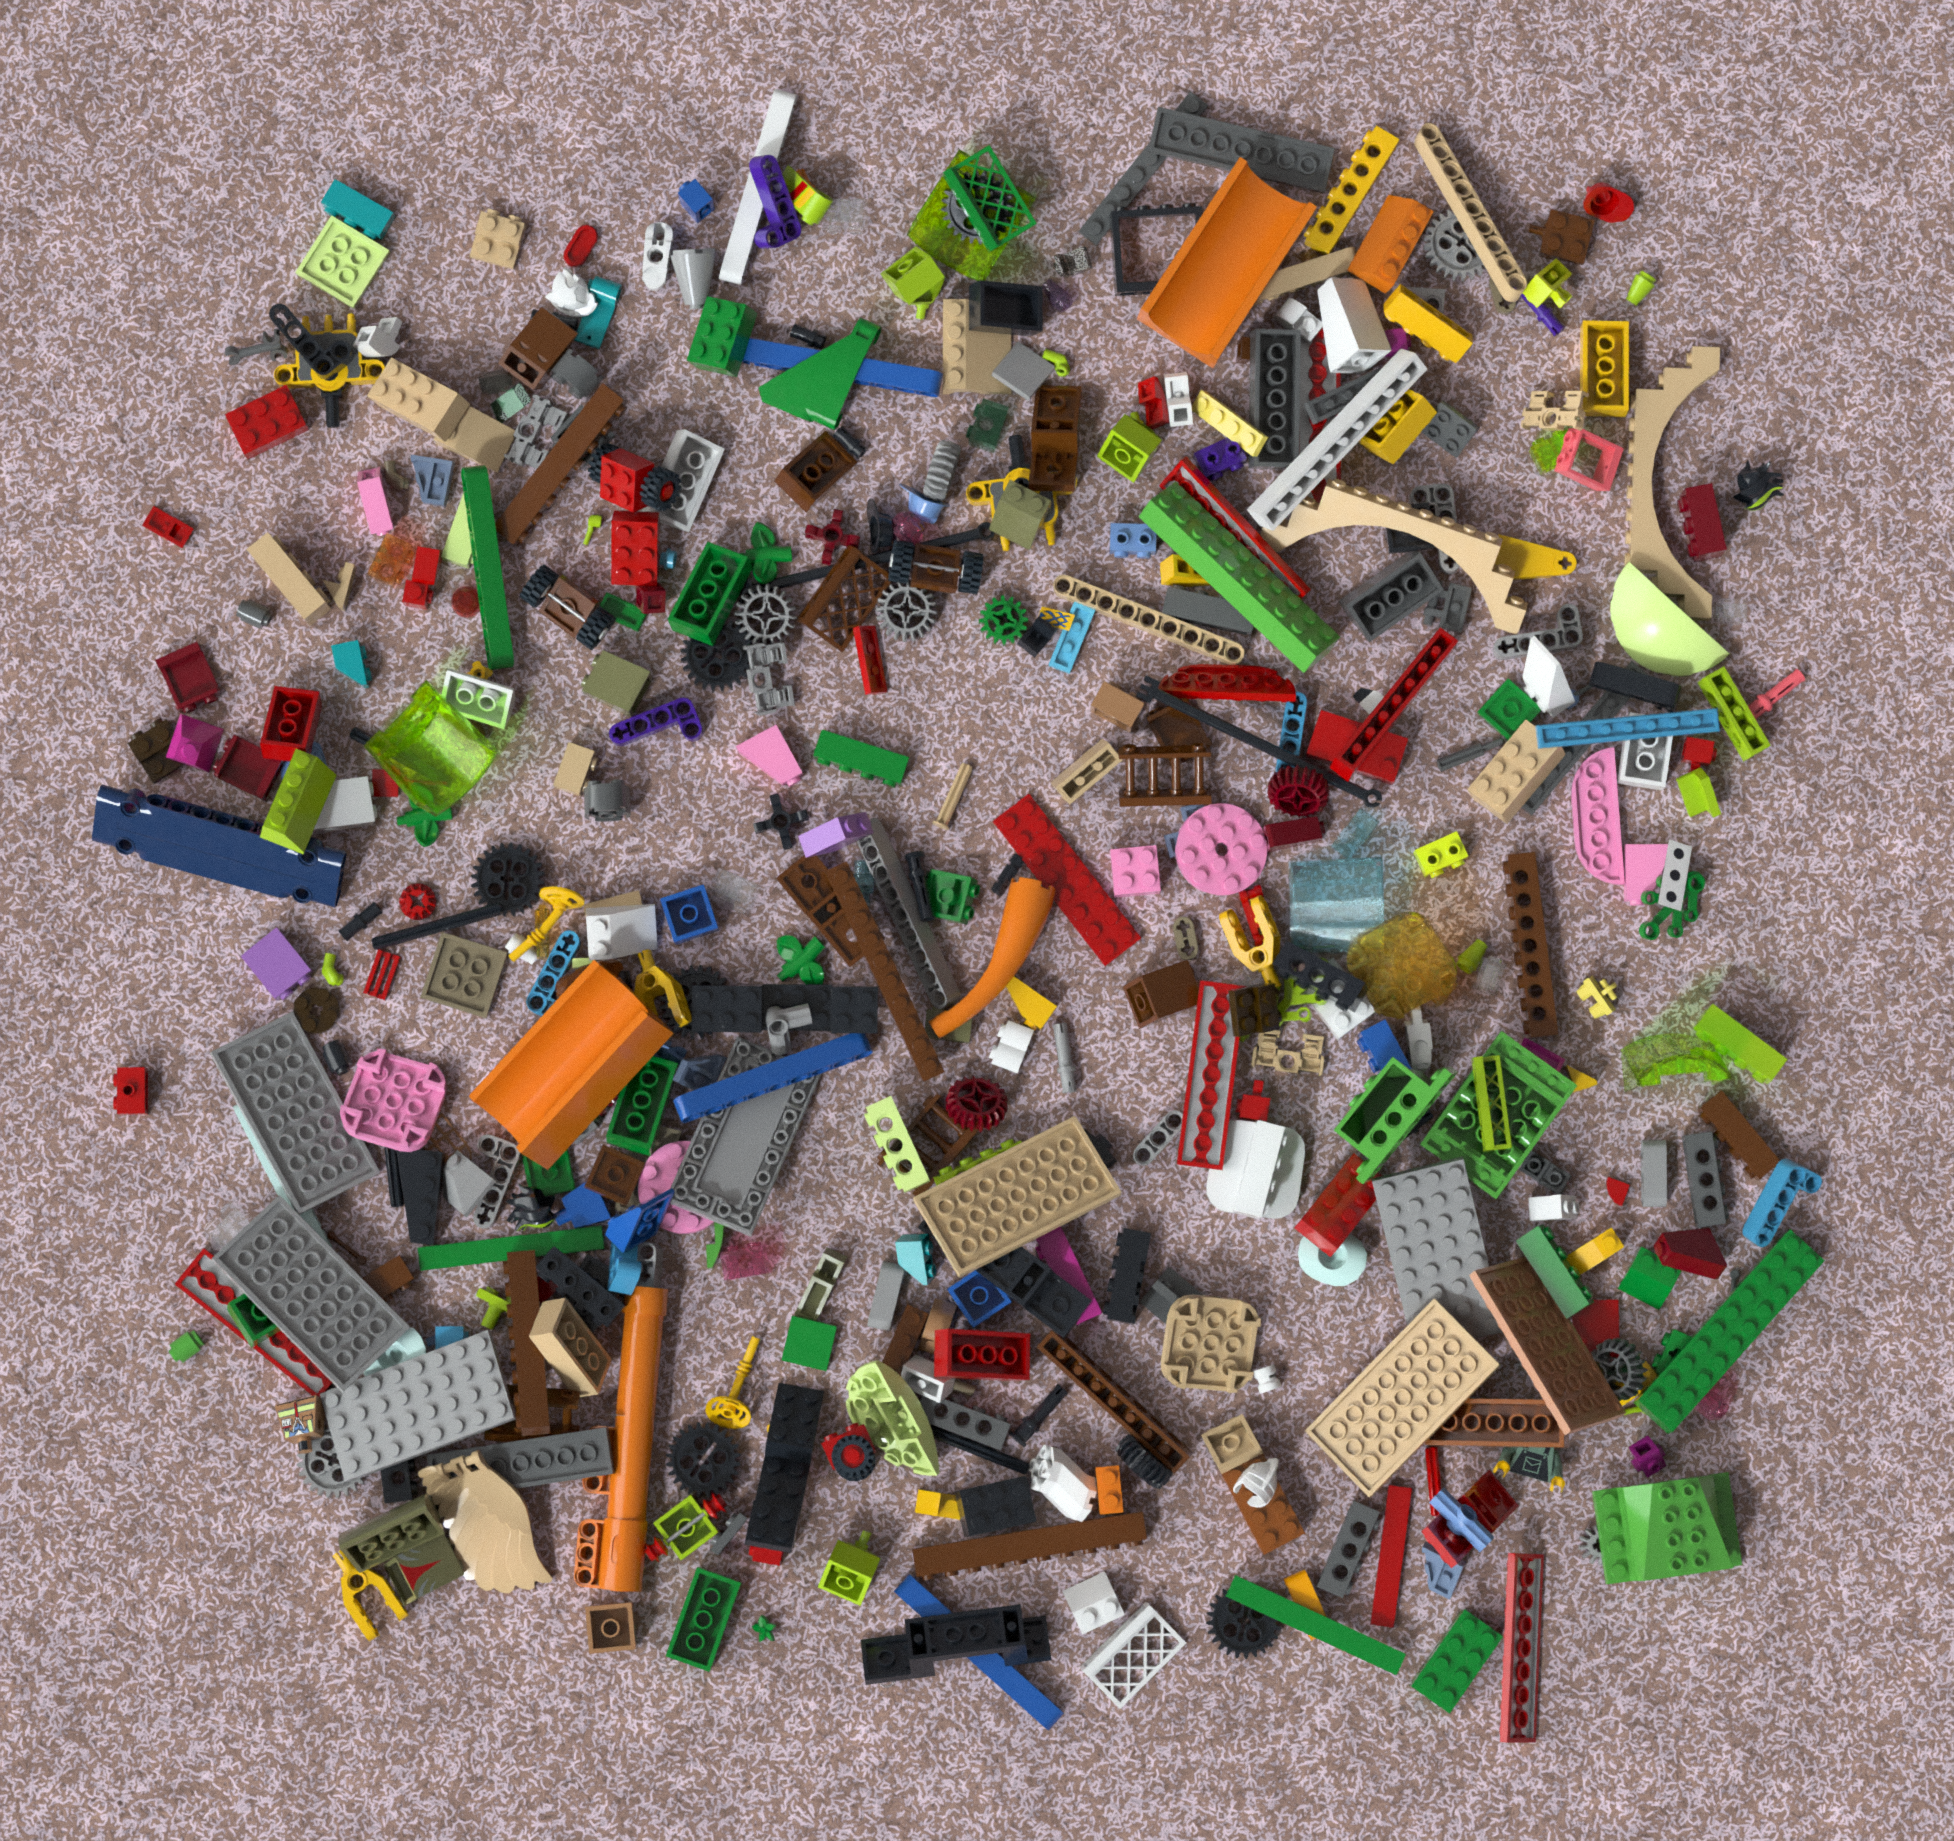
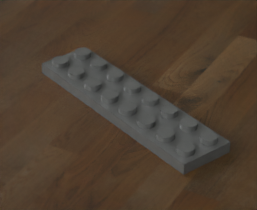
(1222, 143)
(543, 1458)

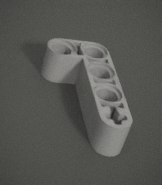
(1439, 507)
(1557, 634)
(501, 1187)

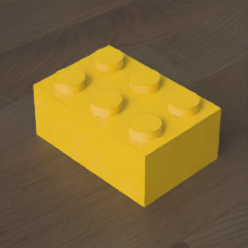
(1398, 427)

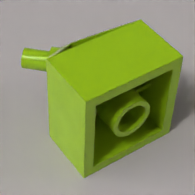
(915, 280)
(1129, 446)
(850, 1569)

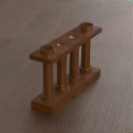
(1164, 797)
(950, 1150)
(558, 1398)

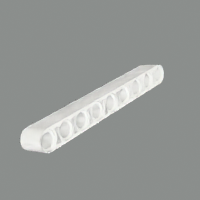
(750, 208)

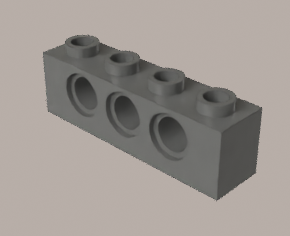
(1698, 1191)
(994, 1438)
(1356, 1513)

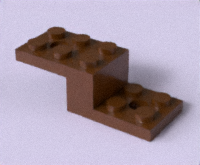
(1055, 438)
(820, 905)

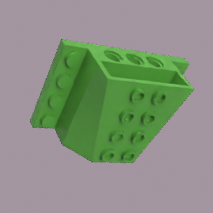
(1532, 1101)
(1389, 1112)
(1667, 1528)

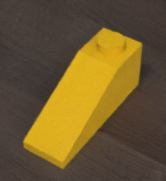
(1178, 572)
(1030, 1004)
(1595, 1251)

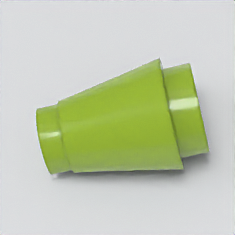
(1640, 287)
(1472, 956)

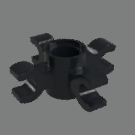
(793, 818)

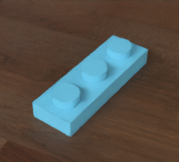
(1071, 641)

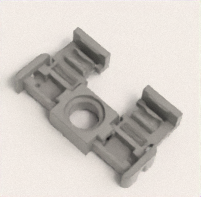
(521, 448)
(758, 659)

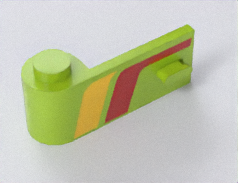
(806, 199)

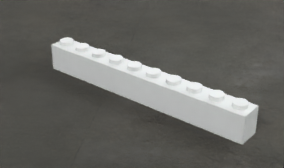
(1337, 439)

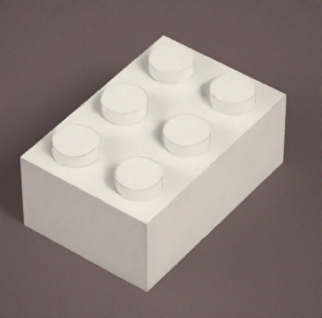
(1645, 761)

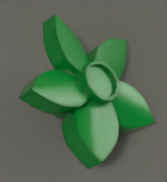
(764, 1628)

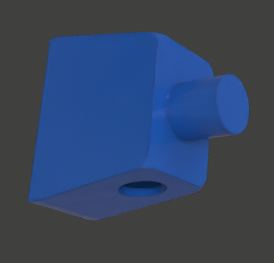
(583, 1208)

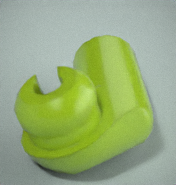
(1059, 361)
(330, 972)

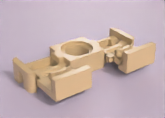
(1540, 414)
(1307, 1062)

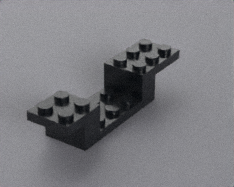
(742, 1006)
(1034, 1288)
(785, 1468)
(955, 1637)

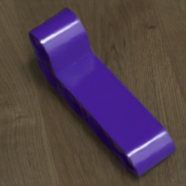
(770, 202)
(653, 726)

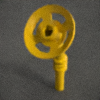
(560, 902)
(731, 1403)

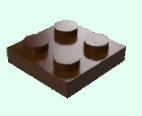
(614, 1175)

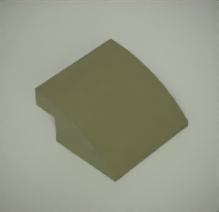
(391, 1533)

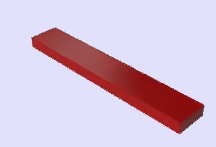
(1390, 1556)

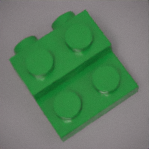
(952, 896)

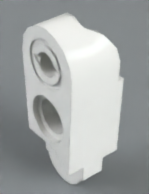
(656, 272)
(1418, 1041)

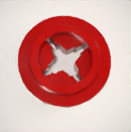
(417, 912)

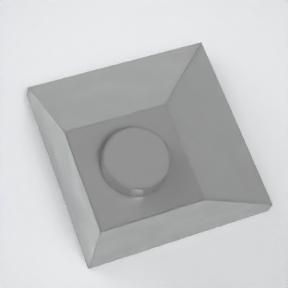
(464, 1183)

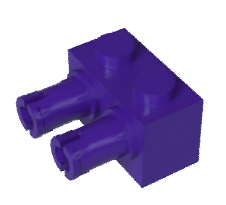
(1220, 458)

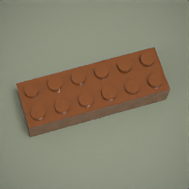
(1501, 1425)

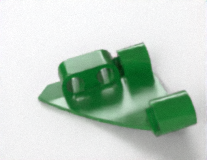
(822, 382)

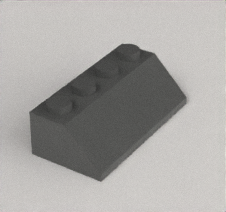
(1391, 595)

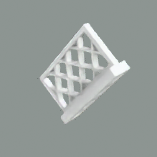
(1118, 1640)

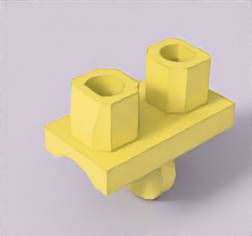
(1591, 988)

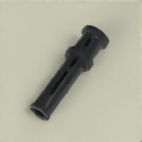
(919, 876)
(1031, 1424)

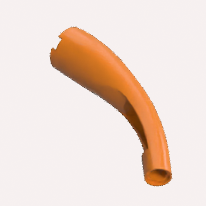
(1020, 927)

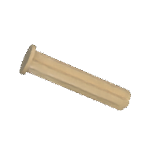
(953, 796)

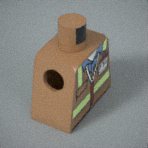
(302, 1421)

